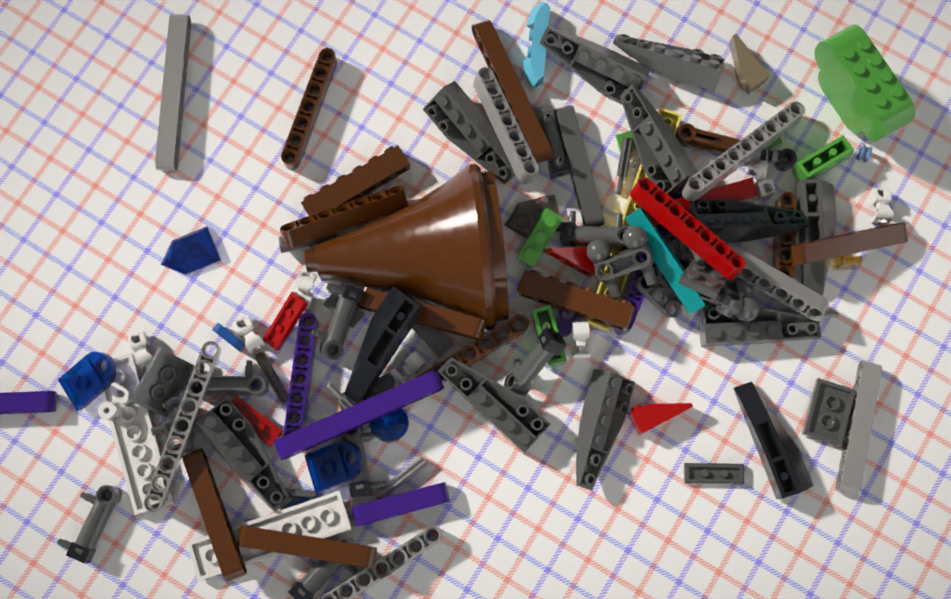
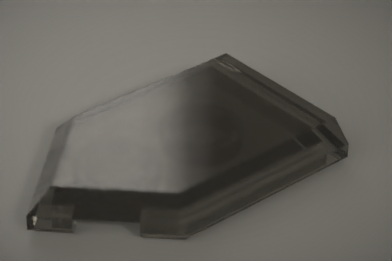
(528, 212)

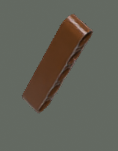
(784, 247)

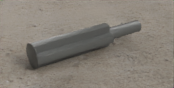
(624, 162)

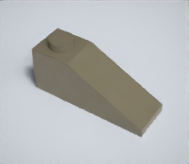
(747, 68)

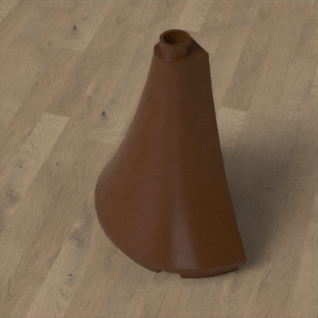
(434, 250)

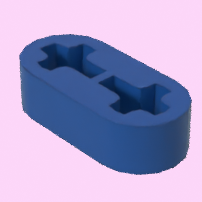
(229, 337)

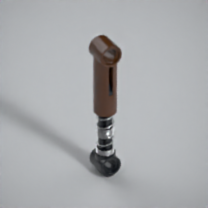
(721, 143)

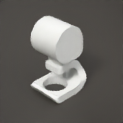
(764, 186)
(881, 198)
(304, 286)
(246, 328)
(580, 333)
(139, 343)
(412, 364)
(112, 409)

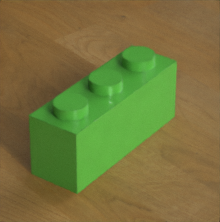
(823, 159)
(539, 237)
(545, 316)

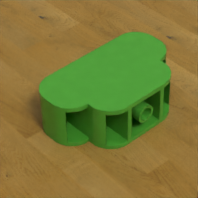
(862, 84)

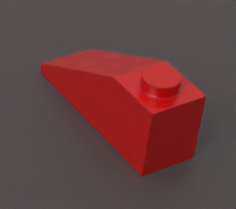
(573, 257)
(652, 415)

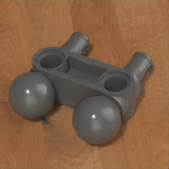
(623, 262)
(735, 300)

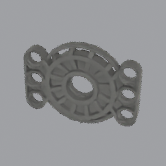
(669, 297)

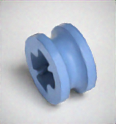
(864, 153)

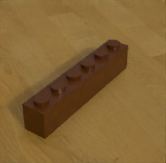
(359, 182)
(576, 300)

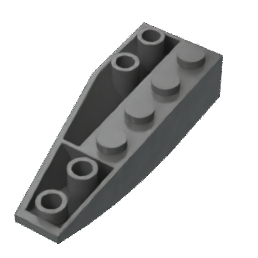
(673, 61)
(469, 130)
(818, 205)
(498, 405)

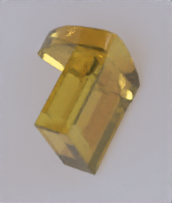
(846, 262)

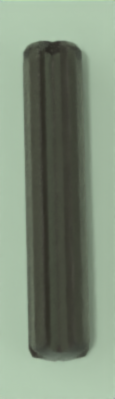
(272, 377)

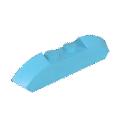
(536, 55)

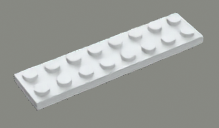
(133, 437)
(313, 518)

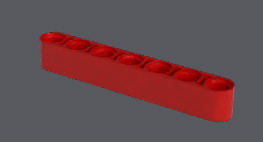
(735, 191)
(687, 228)

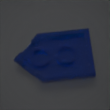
(191, 252)

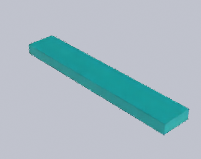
(666, 260)

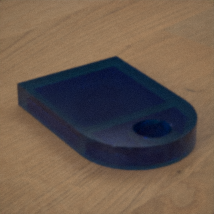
(87, 379)
(332, 466)

